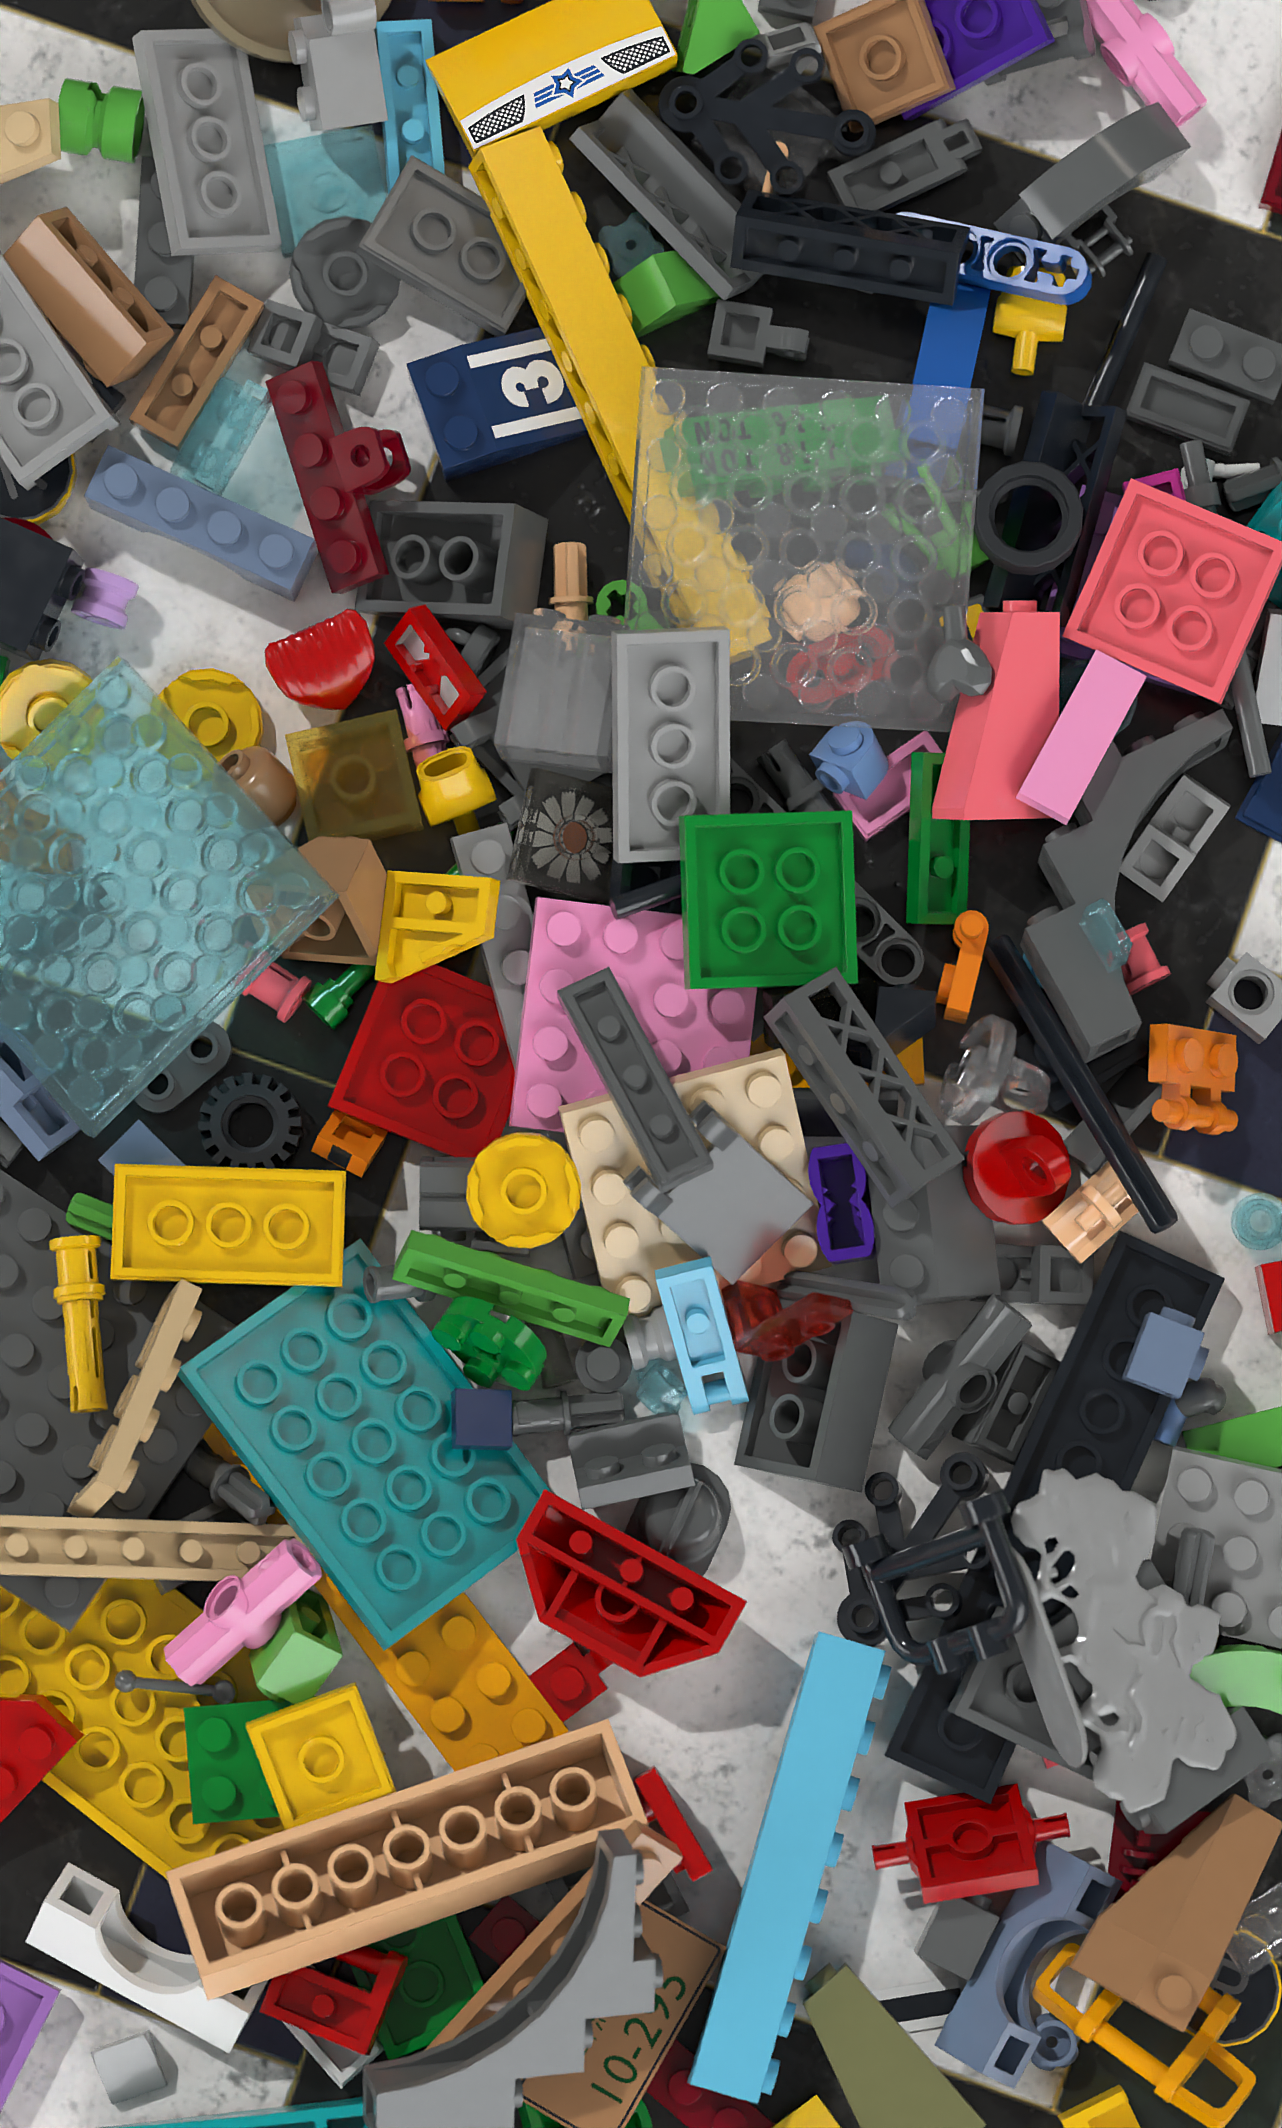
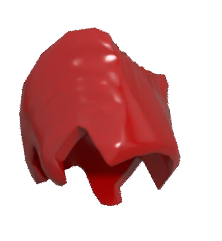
(324, 662)

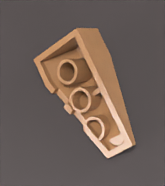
(1177, 1921)

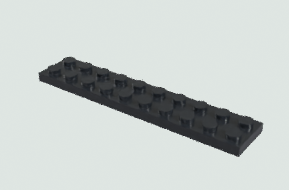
(1087, 1427)

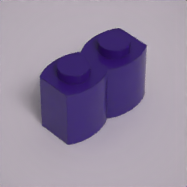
(844, 1218)

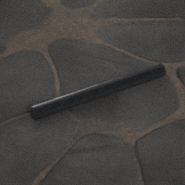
(1080, 1084)

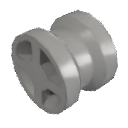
(649, 1338)

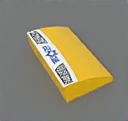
(549, 66)

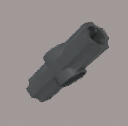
(959, 1376)

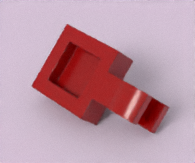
(570, 1680)

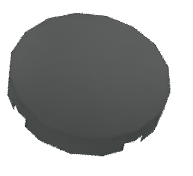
(336, 280)

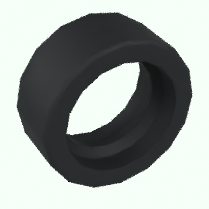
(1015, 476)

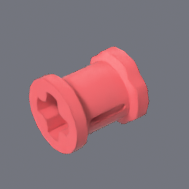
(1142, 964)
(279, 990)

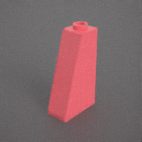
(1004, 729)

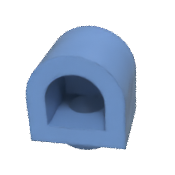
(850, 761)

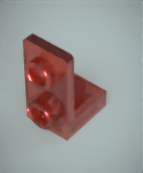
(768, 1331)

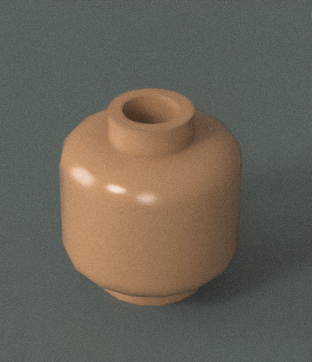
(264, 780)

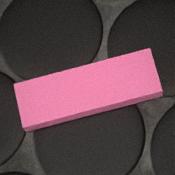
(1081, 737)

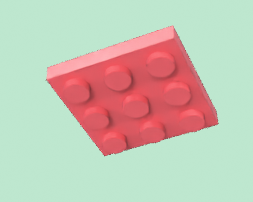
(1175, 591)

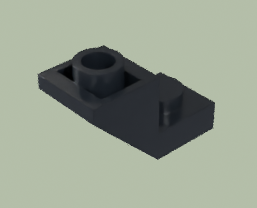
(902, 1018)

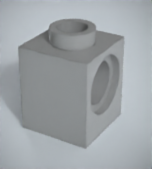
(1256, 1022)

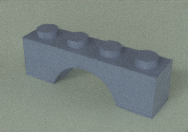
(202, 520)
(992, 2016)

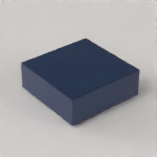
(481, 1419)

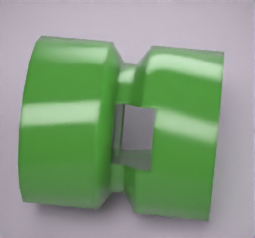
(101, 120)

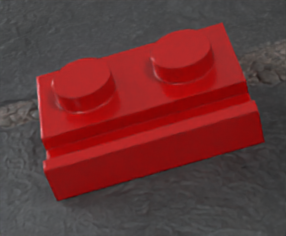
(660, 1805)

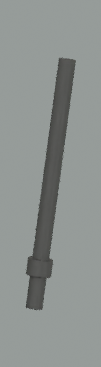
(1206, 495)

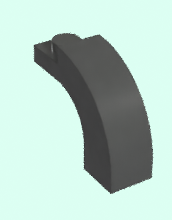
(1095, 175)

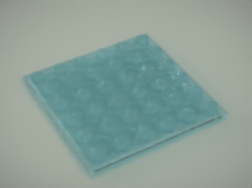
(132, 895)

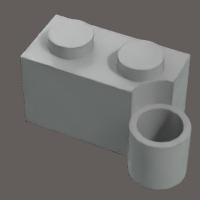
(338, 65)

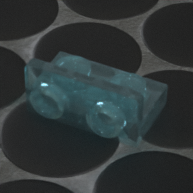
(222, 434)

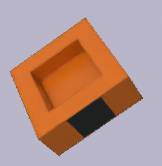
(349, 1142)

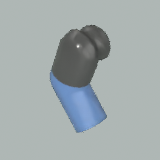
(1196, 1398)

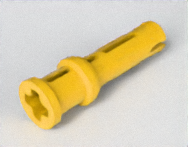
(79, 1295)

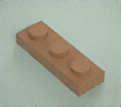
(197, 362)

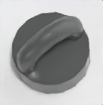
(475, 648)

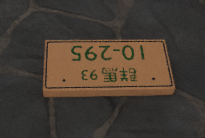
(631, 2046)

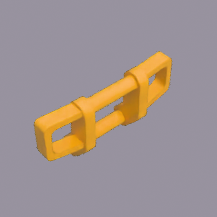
(1168, 2081)

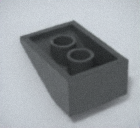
(458, 560)

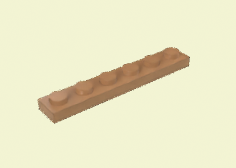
(532, 1955)

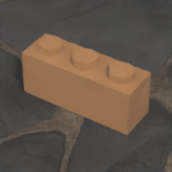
(87, 297)

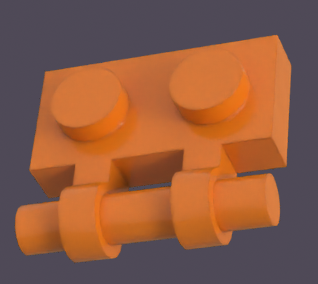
(960, 980)
(1194, 1060)

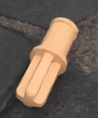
(570, 580)

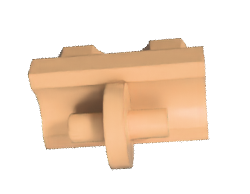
(1091, 1214)

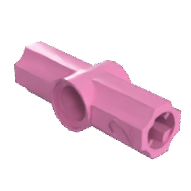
(1144, 57)
(242, 1612)

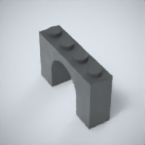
(1188, 1786)

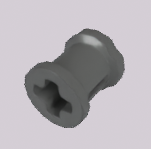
(1001, 427)

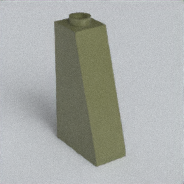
(877, 2061)

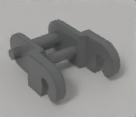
(1120, 244)

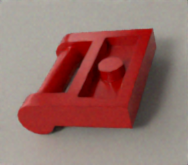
(333, 2006)

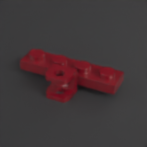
(336, 473)

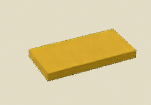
(228, 1225)

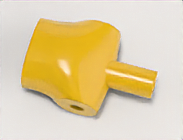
(1029, 322)
(454, 788)

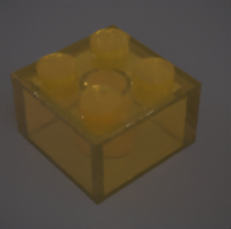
(355, 779)

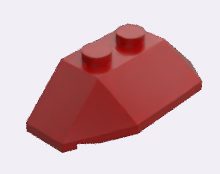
(620, 1592)

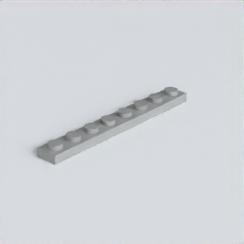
(506, 961)

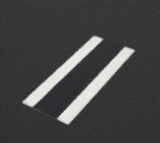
(921, 2004)

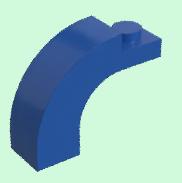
(952, 339)

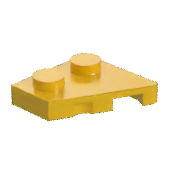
(432, 920)

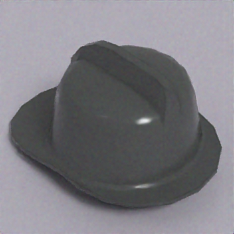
(684, 1521)

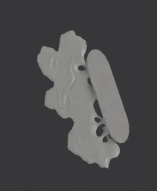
(1128, 1645)

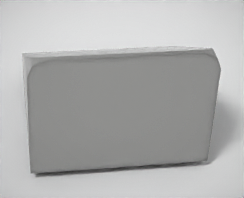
(129, 2067)

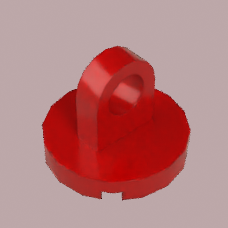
(1016, 1168)

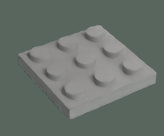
(1244, 1513)

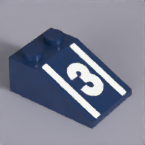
(493, 402)

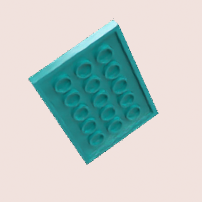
(352, 1440)

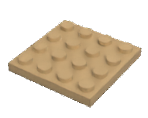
(631, 1241)

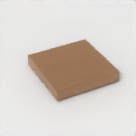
(884, 58)

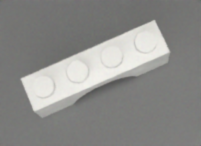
(91, 1933)

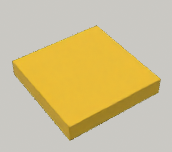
(320, 1756)

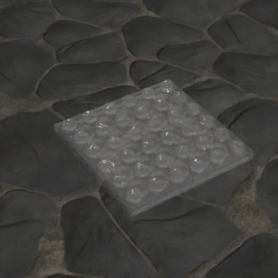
(811, 528)

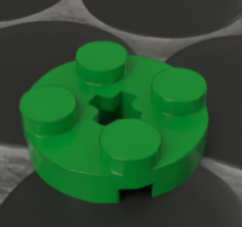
(489, 1346)

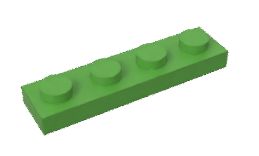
(513, 1288)

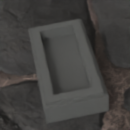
(1187, 409)

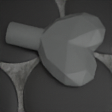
(959, 662)

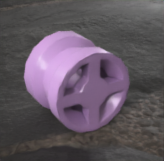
(105, 598)

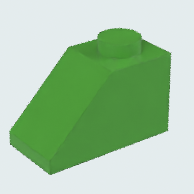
(299, 1652)

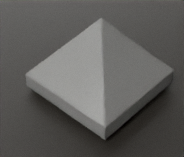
(785, 42)

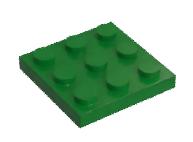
(767, 898)

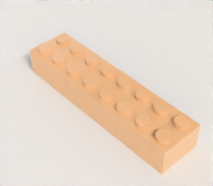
(403, 1859)

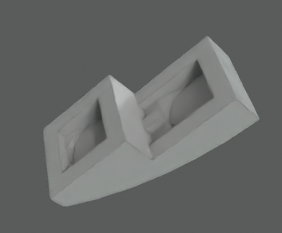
(1173, 837)

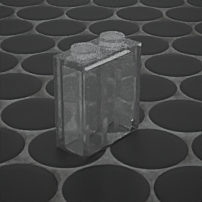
(558, 692)

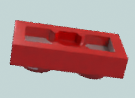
(435, 667)

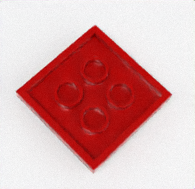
(430, 1063)

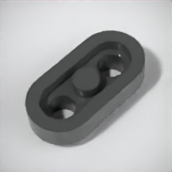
(189, 1073)

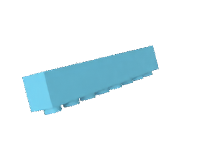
(787, 1868)

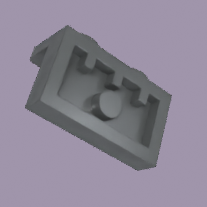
(630, 1459)

